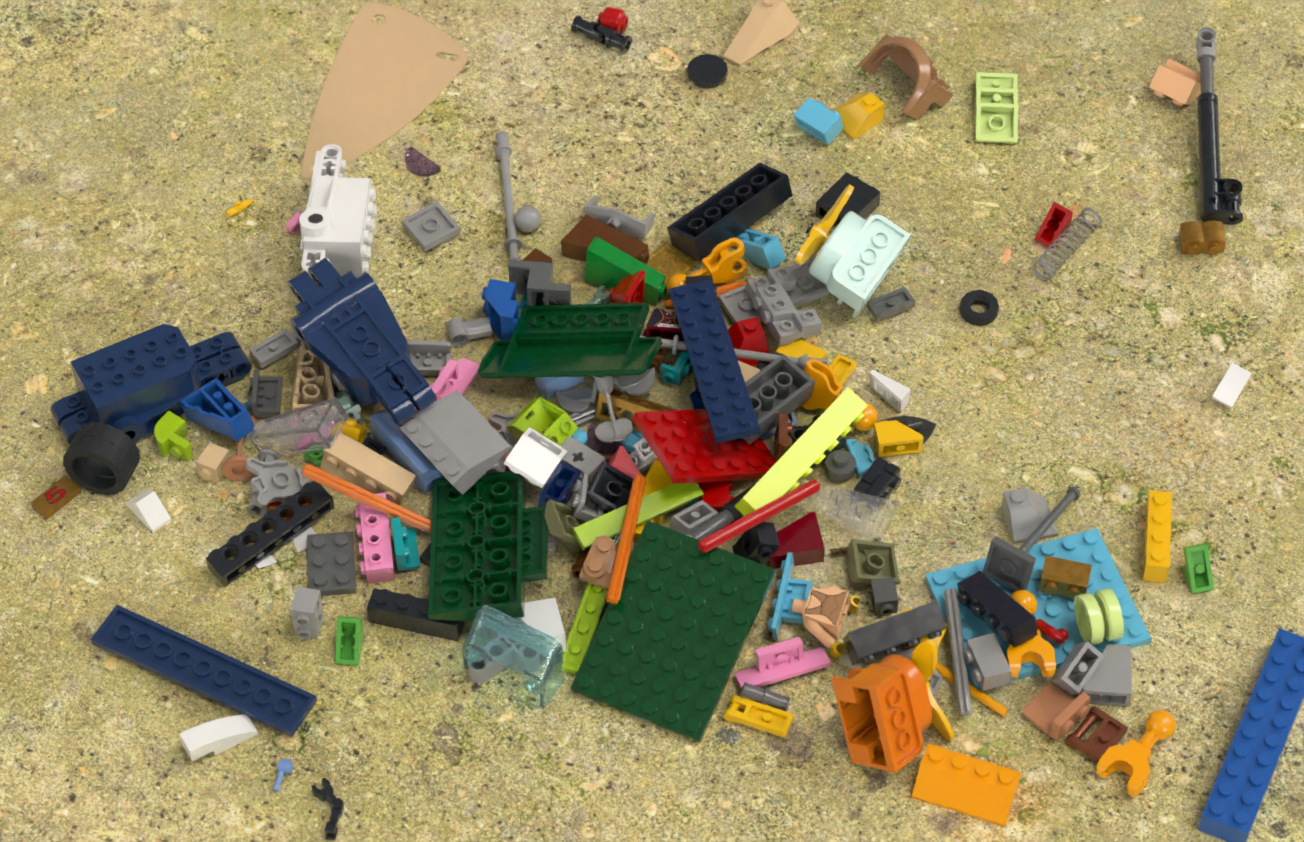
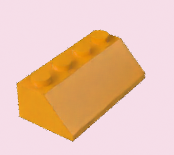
(966, 785)

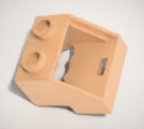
(1176, 82)

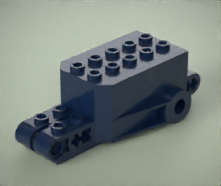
(358, 339)
(145, 378)

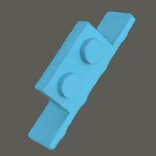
(788, 591)

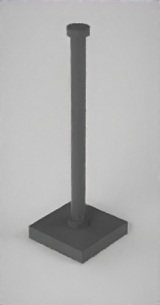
(1014, 565)

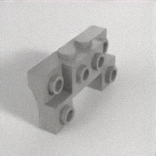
(777, 309)

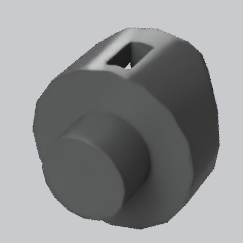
(840, 466)

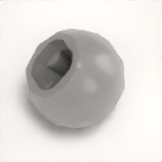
(527, 219)

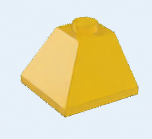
(860, 114)

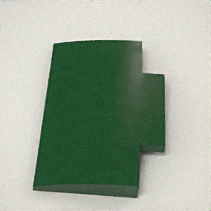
(484, 547)

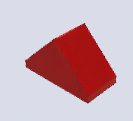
(1054, 224)

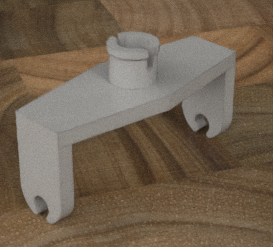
(619, 220)

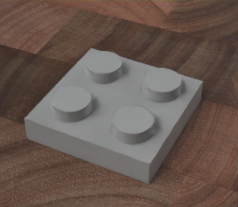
(431, 226)

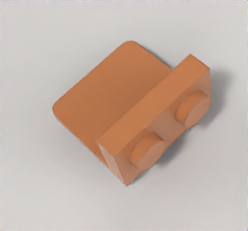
(1056, 711)

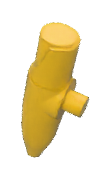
(238, 207)

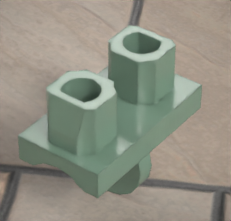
(349, 405)

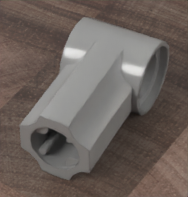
(462, 331)

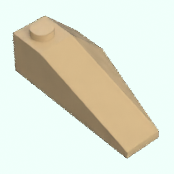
(762, 29)

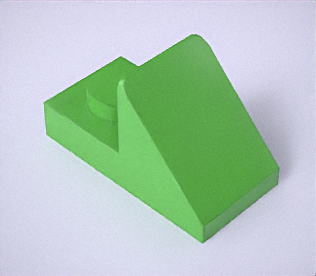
(1197, 568)

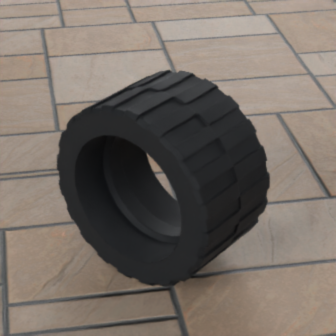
(101, 458)

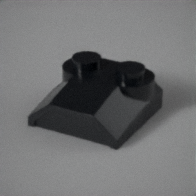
(609, 488)

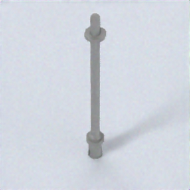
(503, 151)
(677, 345)

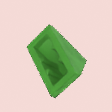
(349, 640)

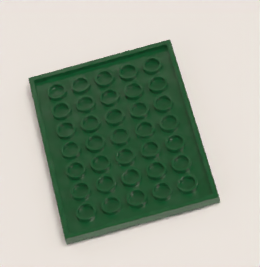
(673, 631)

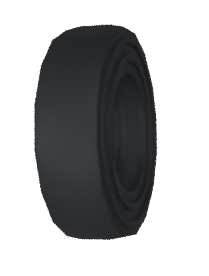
(976, 318)

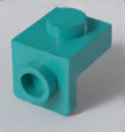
(676, 374)

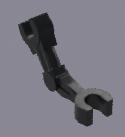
(337, 806)

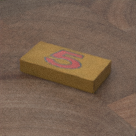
(56, 497)

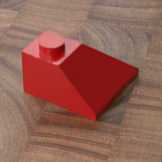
(629, 289)
(748, 336)

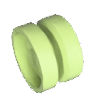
(1099, 616)

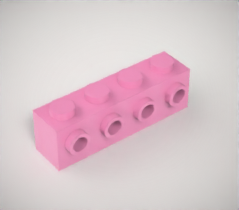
(376, 543)

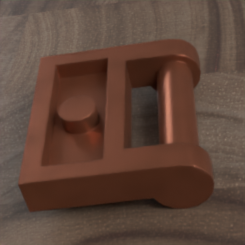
(782, 437)
(1105, 735)

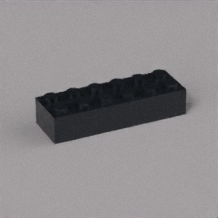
(730, 211)

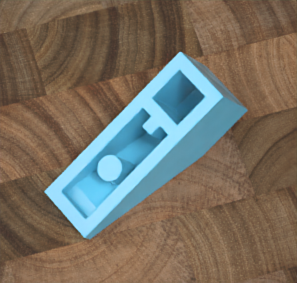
(762, 248)

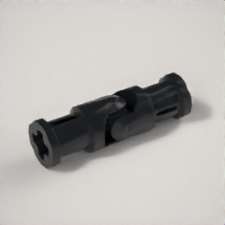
(601, 34)

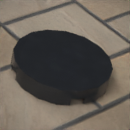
(707, 70)

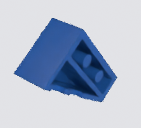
(218, 411)

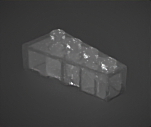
(301, 429)
(855, 510)

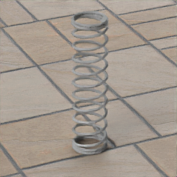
(1047, 264)

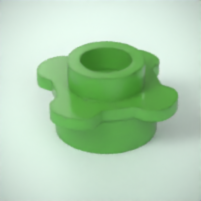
(313, 457)

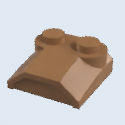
(600, 562)

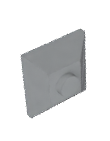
(1024, 513)

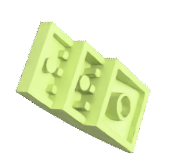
(996, 108)

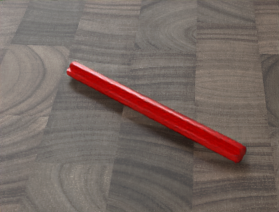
(758, 516)

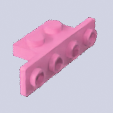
(454, 377)
(782, 662)

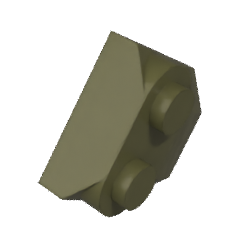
(561, 524)
(871, 561)

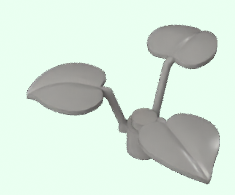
(580, 398)

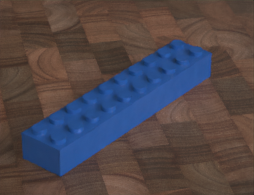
(1257, 742)

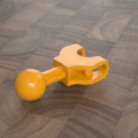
(718, 264)
(827, 390)
(1034, 650)
(1134, 755)

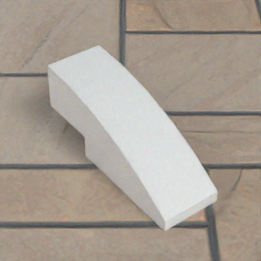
(217, 735)

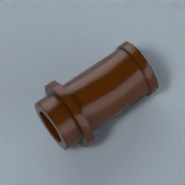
(577, 567)

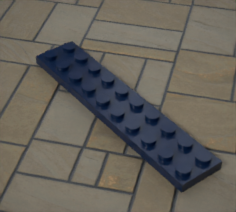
(714, 362)
(204, 670)

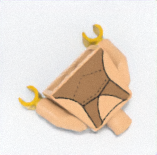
(825, 615)

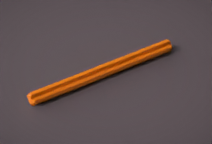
(367, 498)
(626, 539)

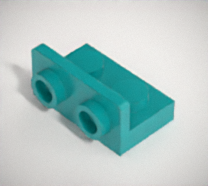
(405, 546)

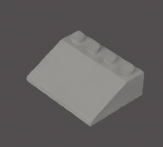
(456, 440)

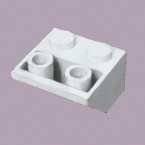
(535, 457)

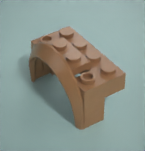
(917, 65)

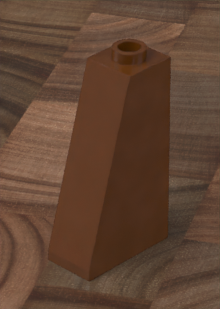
(577, 241)

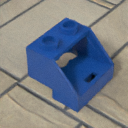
(501, 307)

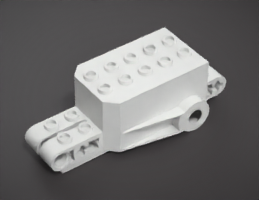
(338, 216)

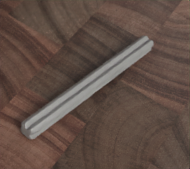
(957, 652)

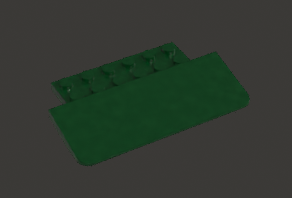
(574, 343)

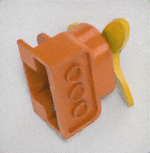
(890, 708)

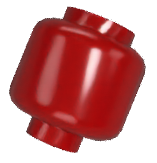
(613, 18)

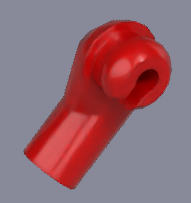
(1057, 636)

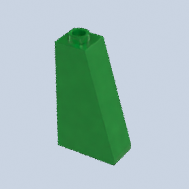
(609, 265)

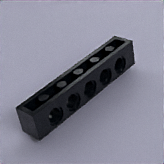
(266, 543)

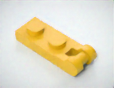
(759, 716)

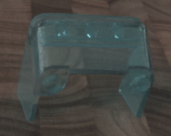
(517, 648)

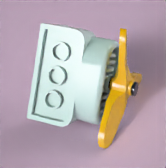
(855, 253)

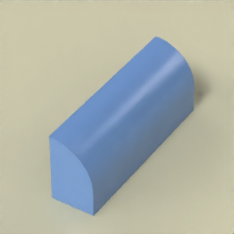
(404, 451)

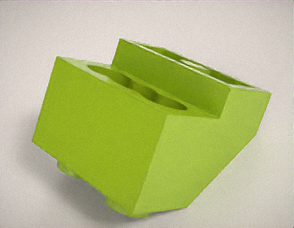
(543, 415)

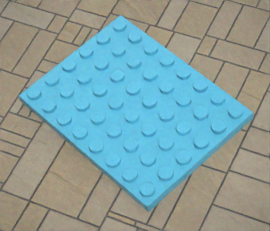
(1053, 609)

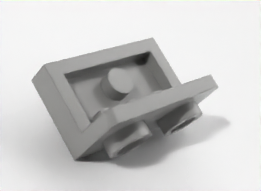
(429, 355)
(583, 506)

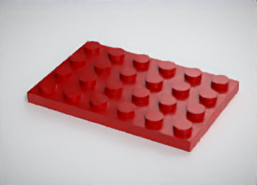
(691, 455)

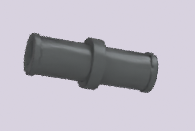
(765, 696)

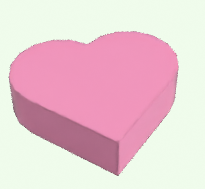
(293, 224)

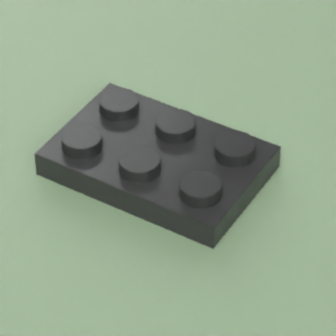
(332, 563)

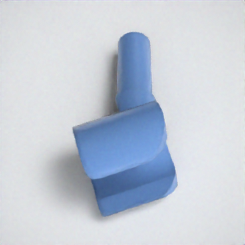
(284, 766)

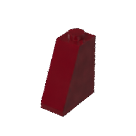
(801, 539)

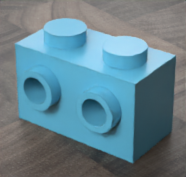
(819, 120)

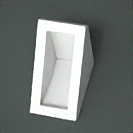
(149, 510)

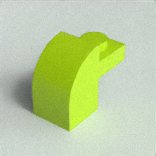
(170, 437)

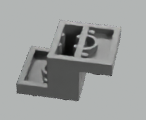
(536, 282)

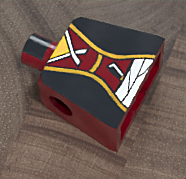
(663, 324)

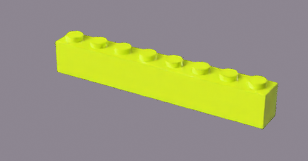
(805, 452)

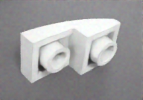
(1231, 385)
(643, 455)

